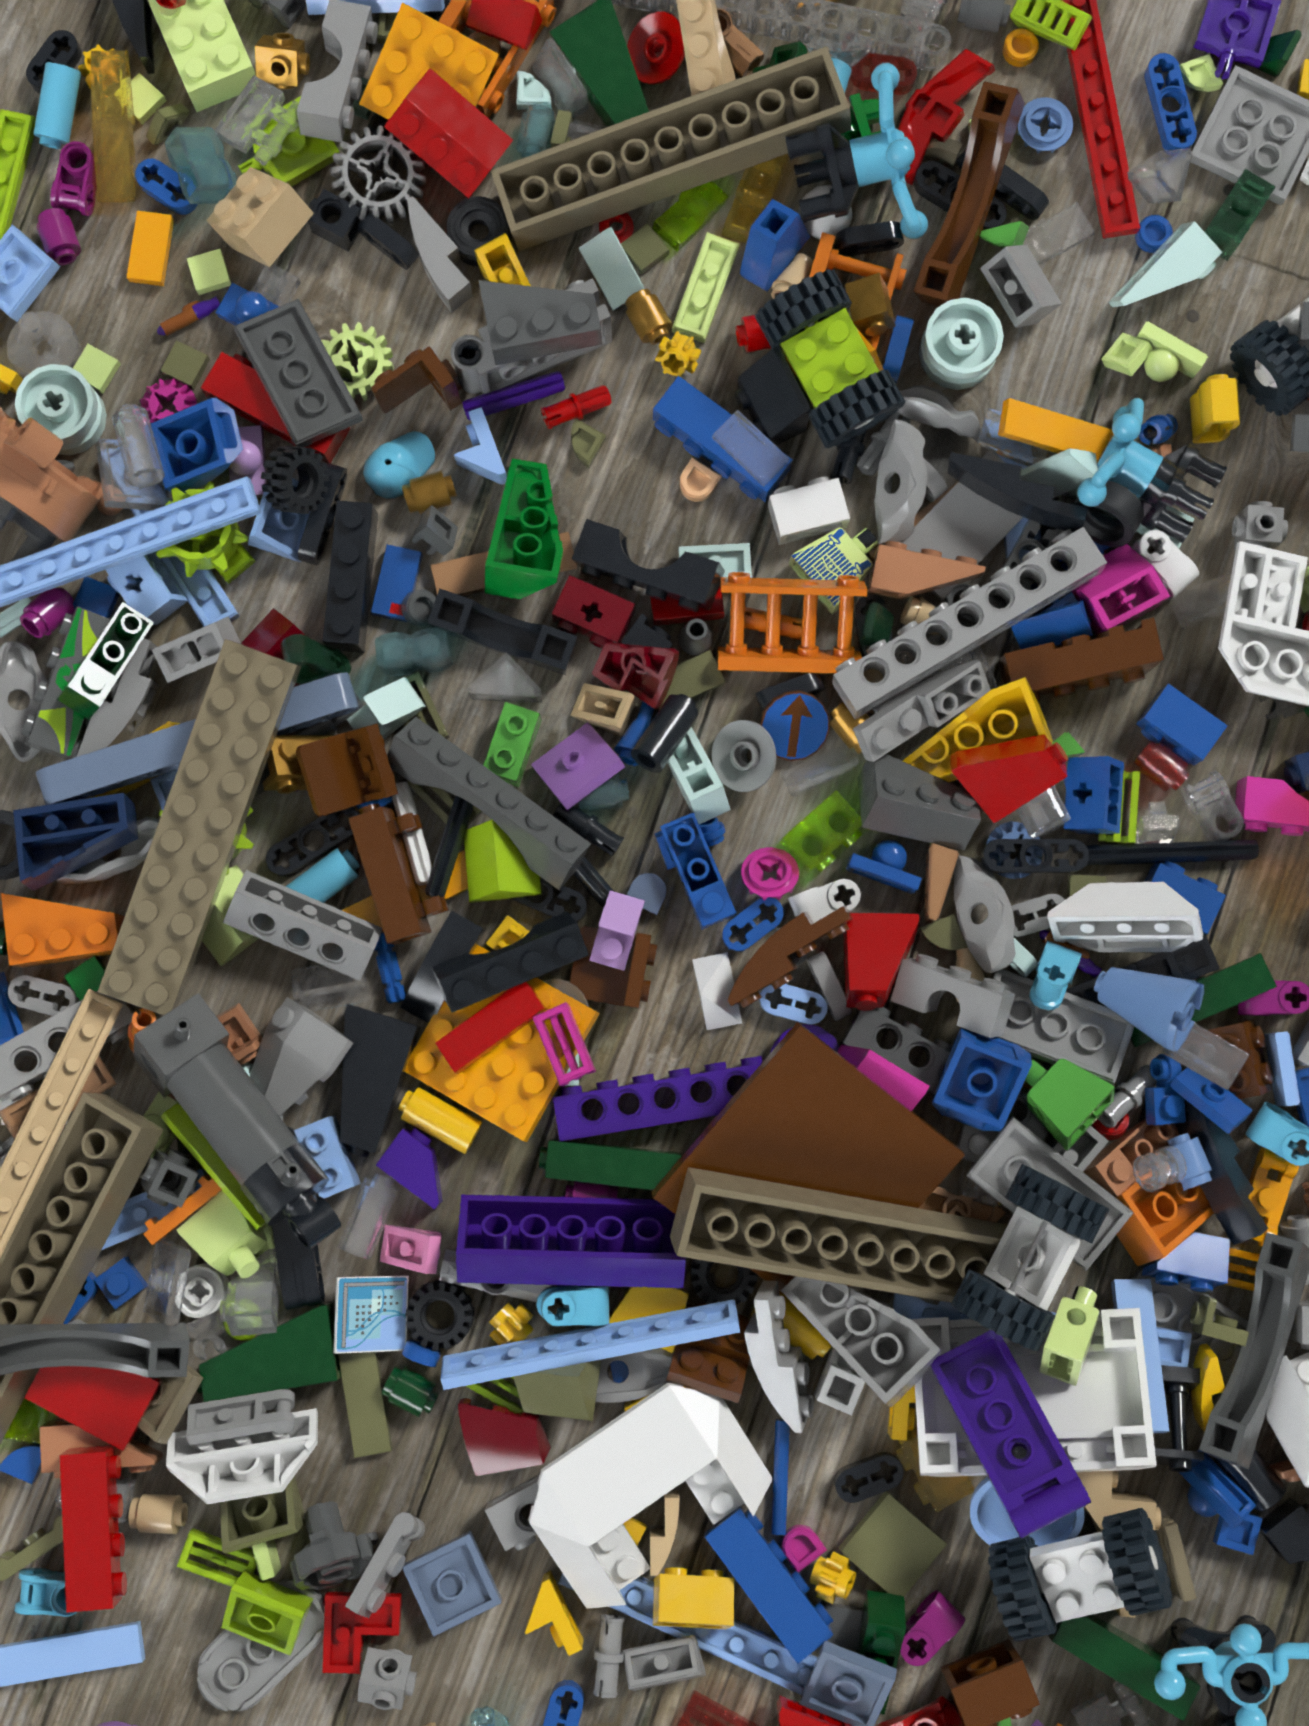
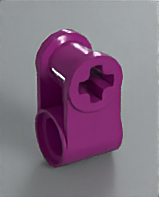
(75, 186)
(1274, 1000)
(931, 1625)

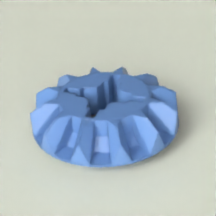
(1058, 117)
(1013, 830)

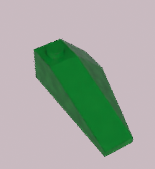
(526, 539)

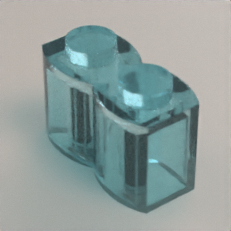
(200, 164)
(405, 653)

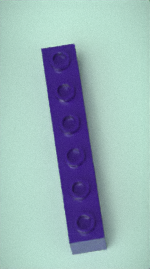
(574, 1125)

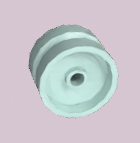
(961, 343)
(64, 405)

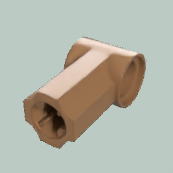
(742, 52)

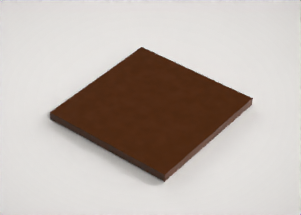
(818, 1127)

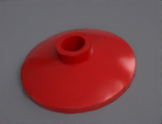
(645, 45)

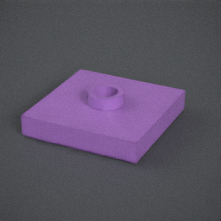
(577, 765)

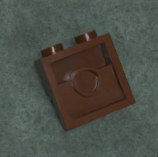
(712, 1364)

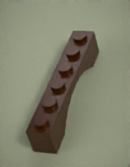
(986, 152)

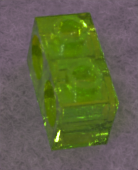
(817, 826)

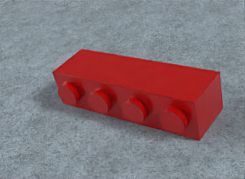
(241, 389)
(92, 1528)

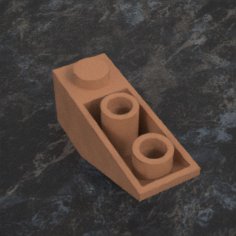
(909, 573)
(1114, 1163)
(61, 1435)

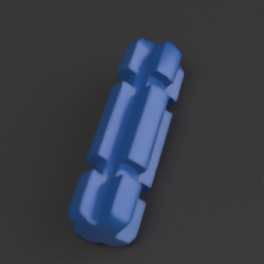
(389, 971)

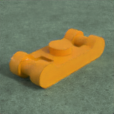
(1270, 1195)

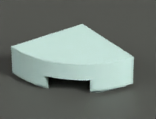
(531, 91)

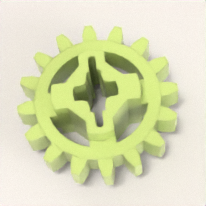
(370, 357)

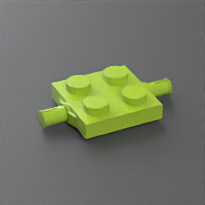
(298, 157)

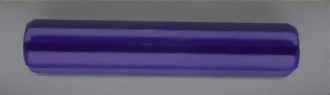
(516, 394)

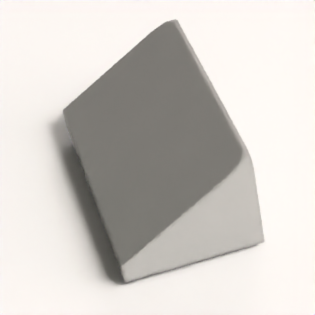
(663, 1663)

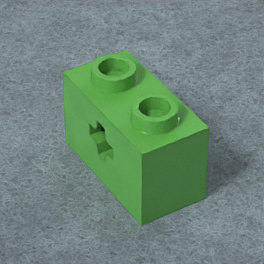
(512, 743)

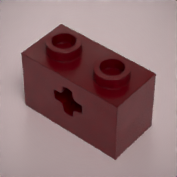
(582, 598)

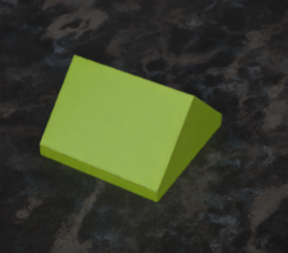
(496, 866)
(266, 1612)

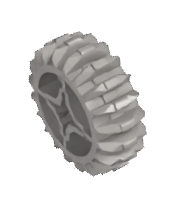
(388, 146)

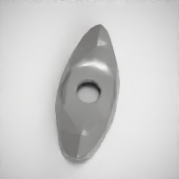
(935, 409)
(903, 456)
(18, 673)
(131, 856)
(992, 940)
(646, 1375)

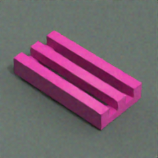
(576, 1072)

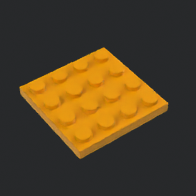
(514, 1078)

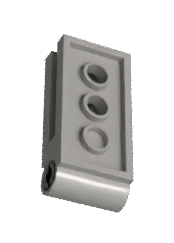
(476, 364)

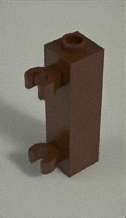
(390, 873)

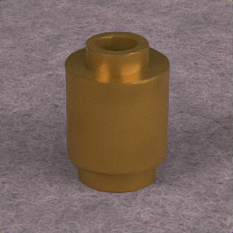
(648, 316)
(429, 490)
(843, 725)

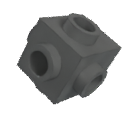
(174, 1188)

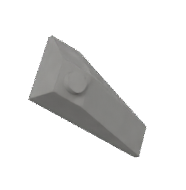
(295, 1055)
(874, 1340)

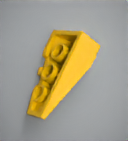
(997, 717)

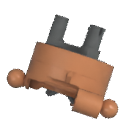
(42, 491)

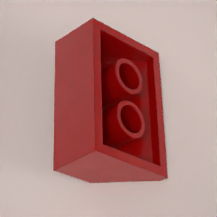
(448, 133)

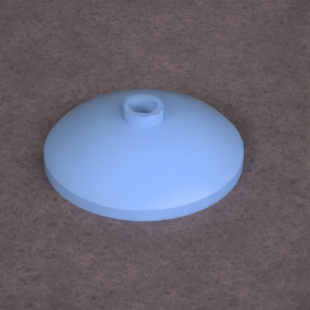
(994, 1524)

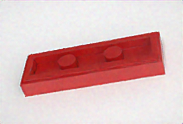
(490, 1026)

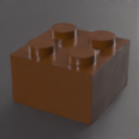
(990, 1686)

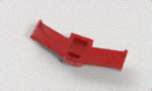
(933, 107)

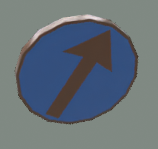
(796, 724)

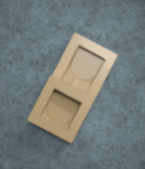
(662, 1538)

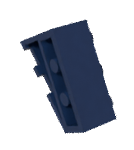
(70, 835)

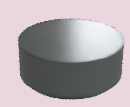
(418, 606)

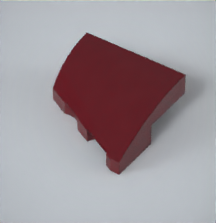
(638, 669)
(501, 1439)

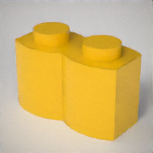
(1214, 409)

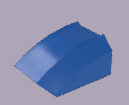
(197, 444)
(981, 1080)

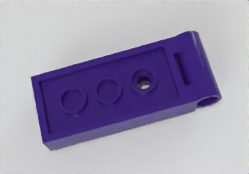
(997, 1416)

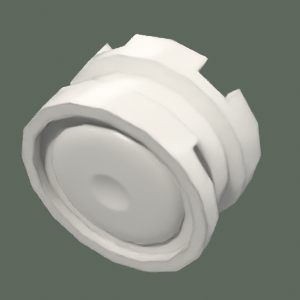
(203, 1291)

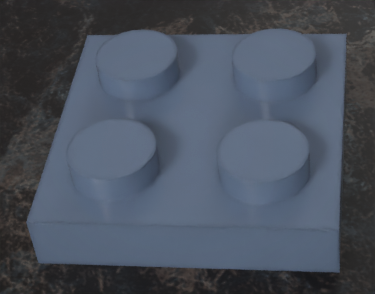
(452, 1583)
(847, 1686)

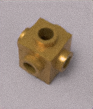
(281, 60)

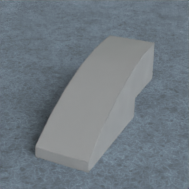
(438, 257)

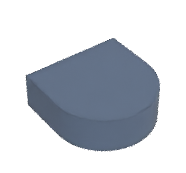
(651, 889)

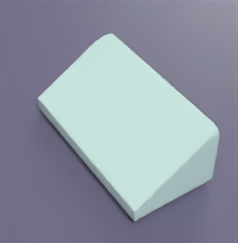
(611, 268)
(1062, 470)

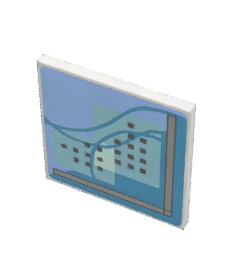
(370, 1314)

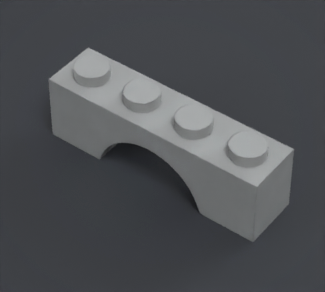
(327, 103)

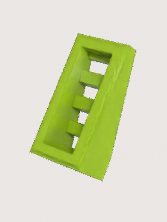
(1028, 12)

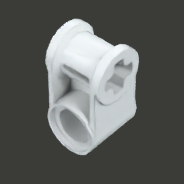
(1169, 562)
(820, 900)

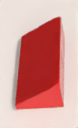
(505, 20)
(669, 611)

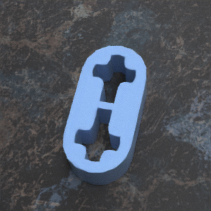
(791, 1012)

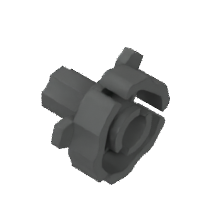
(331, 1551)

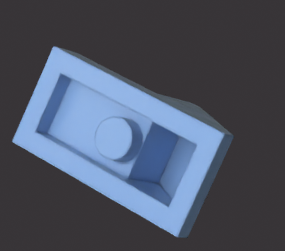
(484, 457)

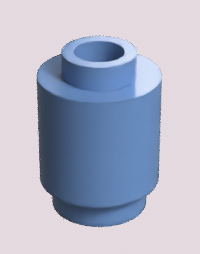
(1196, 1160)

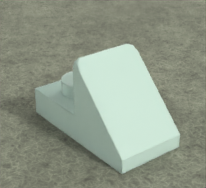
(388, 707)

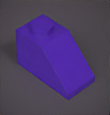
(414, 1165)

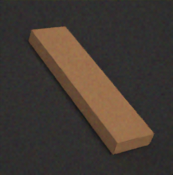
(467, 573)

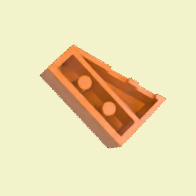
(55, 932)

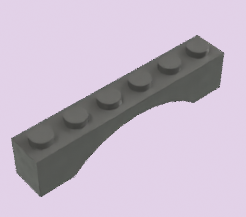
(434, 761)
(126, 1347)
(1244, 1402)

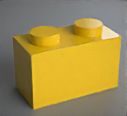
(693, 1599)

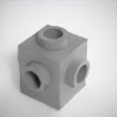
(1248, 523)
(386, 1678)

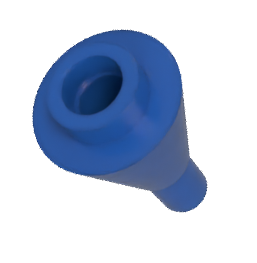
(633, 734)

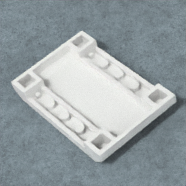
(1098, 1422)

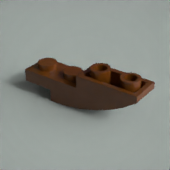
(773, 960)

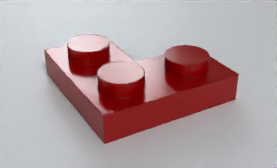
(346, 1629)

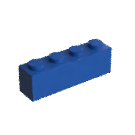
(694, 420)
(769, 1584)

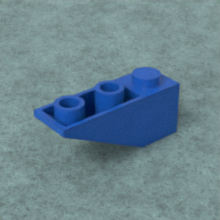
(698, 871)

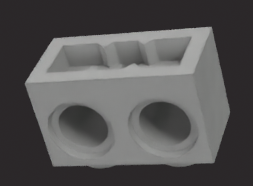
(194, 649)

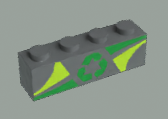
(56, 725)

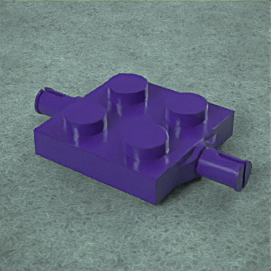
(1236, 31)

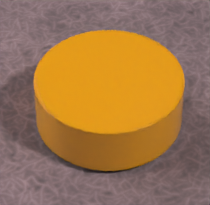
(1020, 47)

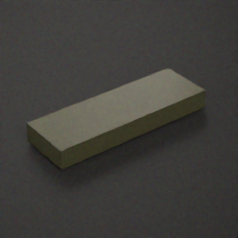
(365, 1403)

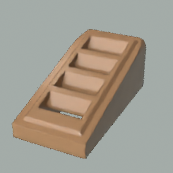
(939, 871)

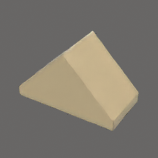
(604, 708)

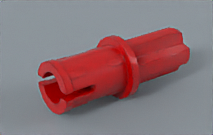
(576, 406)

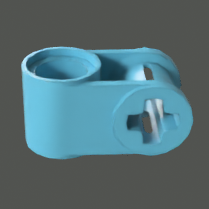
(1053, 975)
(1279, 1132)
(580, 1305)
(42, 1593)

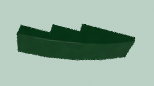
(1226, 989)

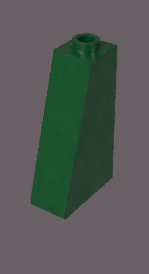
(602, 62)
(606, 1164)
(287, 1359)
(1122, 1659)

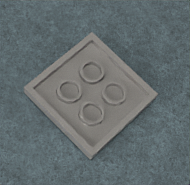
(1255, 129)

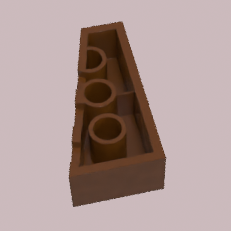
(1086, 661)

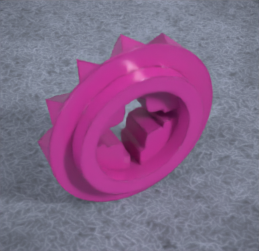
(167, 389)
(769, 860)

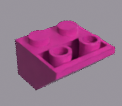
(1122, 590)

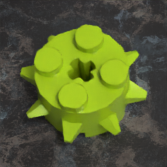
(209, 549)

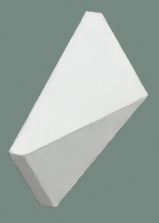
(714, 987)

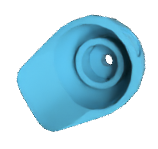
(409, 457)

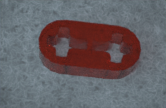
(872, 60)

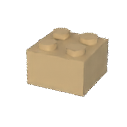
(260, 216)

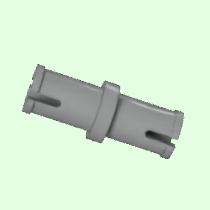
(1127, 1097)
(608, 1656)

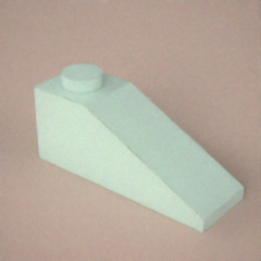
(1180, 259)
(698, 779)

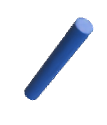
(780, 1477)

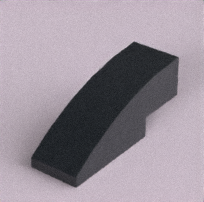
(454, 939)

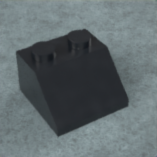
(773, 398)

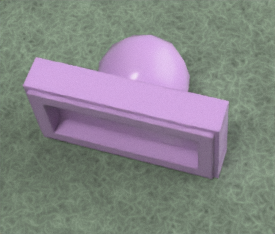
(251, 459)

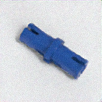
(1157, 424)

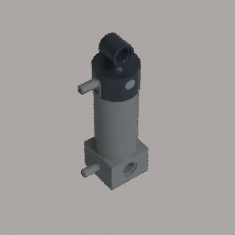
(190, 1059)

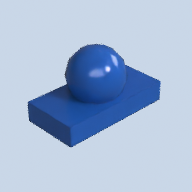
(242, 305)
(886, 866)
(1216, 1493)

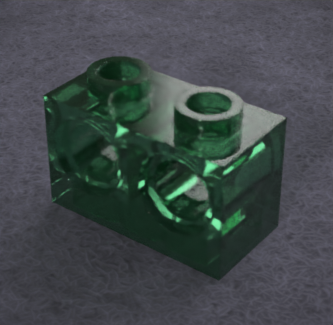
(1238, 212)

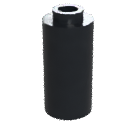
(665, 732)
(1258, 1482)

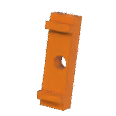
(161, 1228)

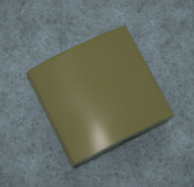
(892, 1545)

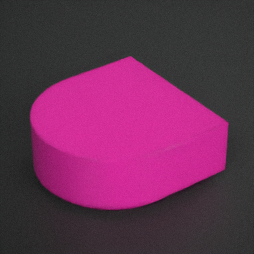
(802, 1546)

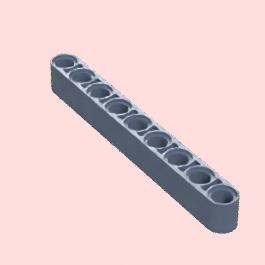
(164, 749)

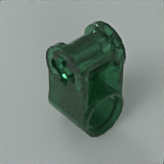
(313, 657)

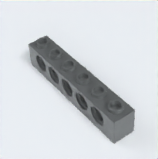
(863, 1034)

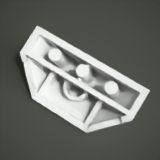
(1126, 918)
(243, 1464)

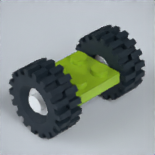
(829, 358)

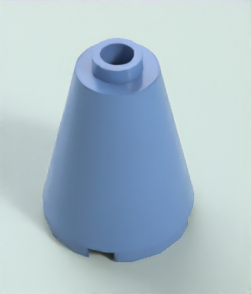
(1152, 1003)

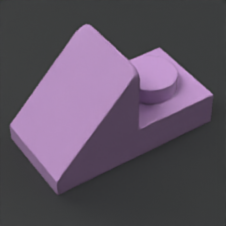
(616, 930)

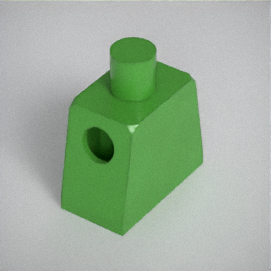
(1067, 1099)

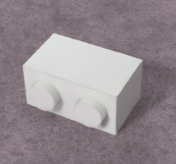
(808, 510)

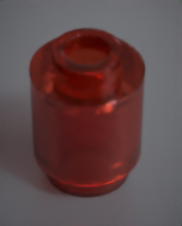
(1162, 766)

